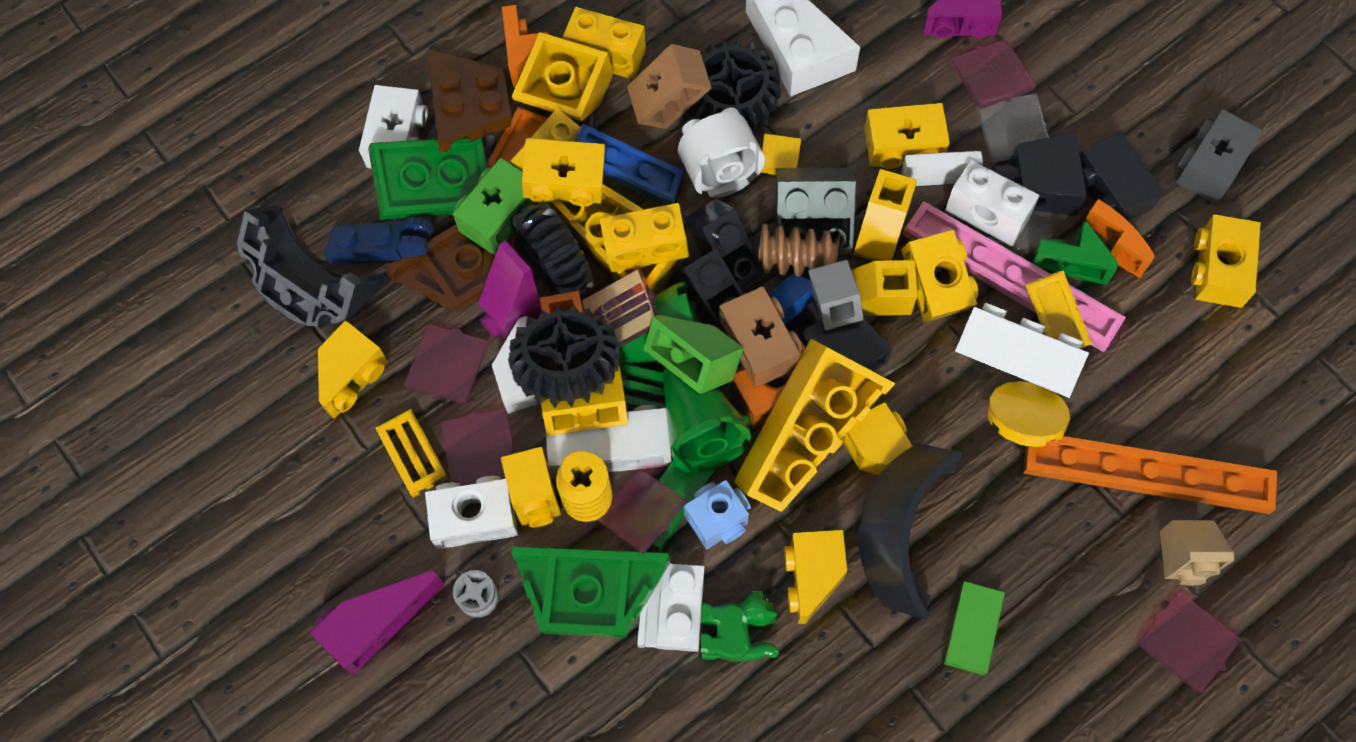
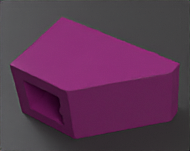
(963, 18)

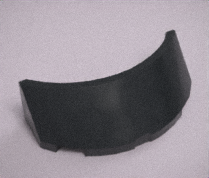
(293, 278)
(888, 522)

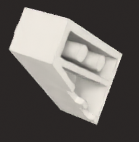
(802, 43)

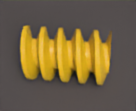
(584, 486)

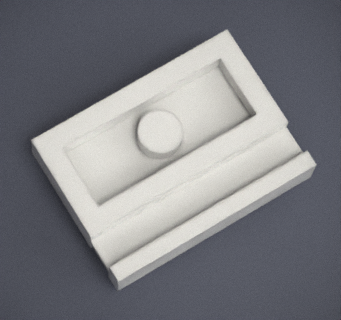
(674, 610)

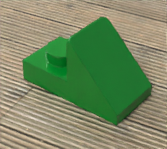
(1084, 261)

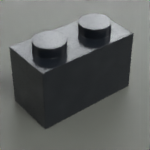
(1119, 177)

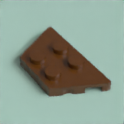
(466, 98)
(450, 272)

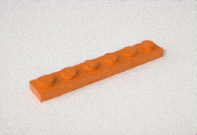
(1155, 473)

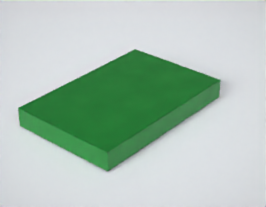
(419, 180)

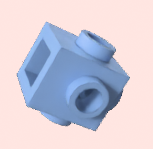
(708, 523)

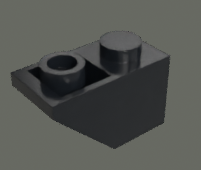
(720, 228)
(709, 284)

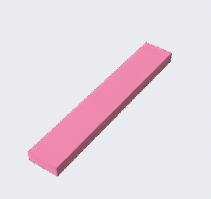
(1010, 272)

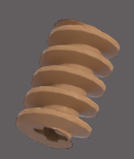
(796, 251)

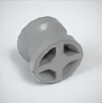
(471, 586)

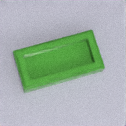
(974, 628)

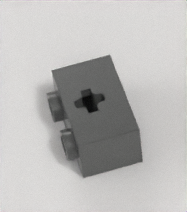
(1219, 156)

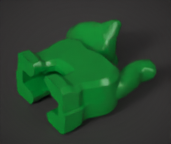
(732, 623)

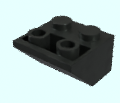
(817, 201)

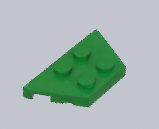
(588, 589)

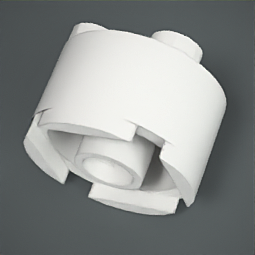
(720, 153)

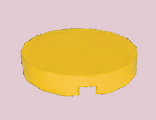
(1028, 413)

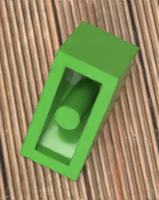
(693, 352)

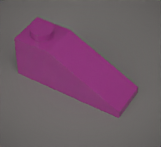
(508, 293)
(369, 621)

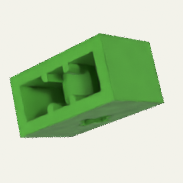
(490, 207)

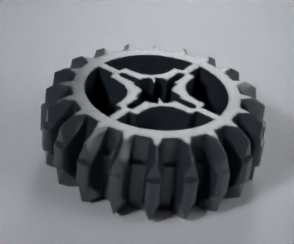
(749, 75)
(552, 250)
(539, 362)

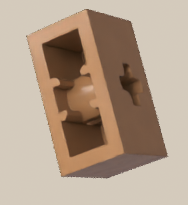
(669, 86)
(761, 358)

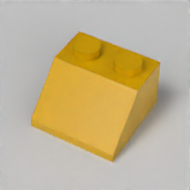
(564, 77)

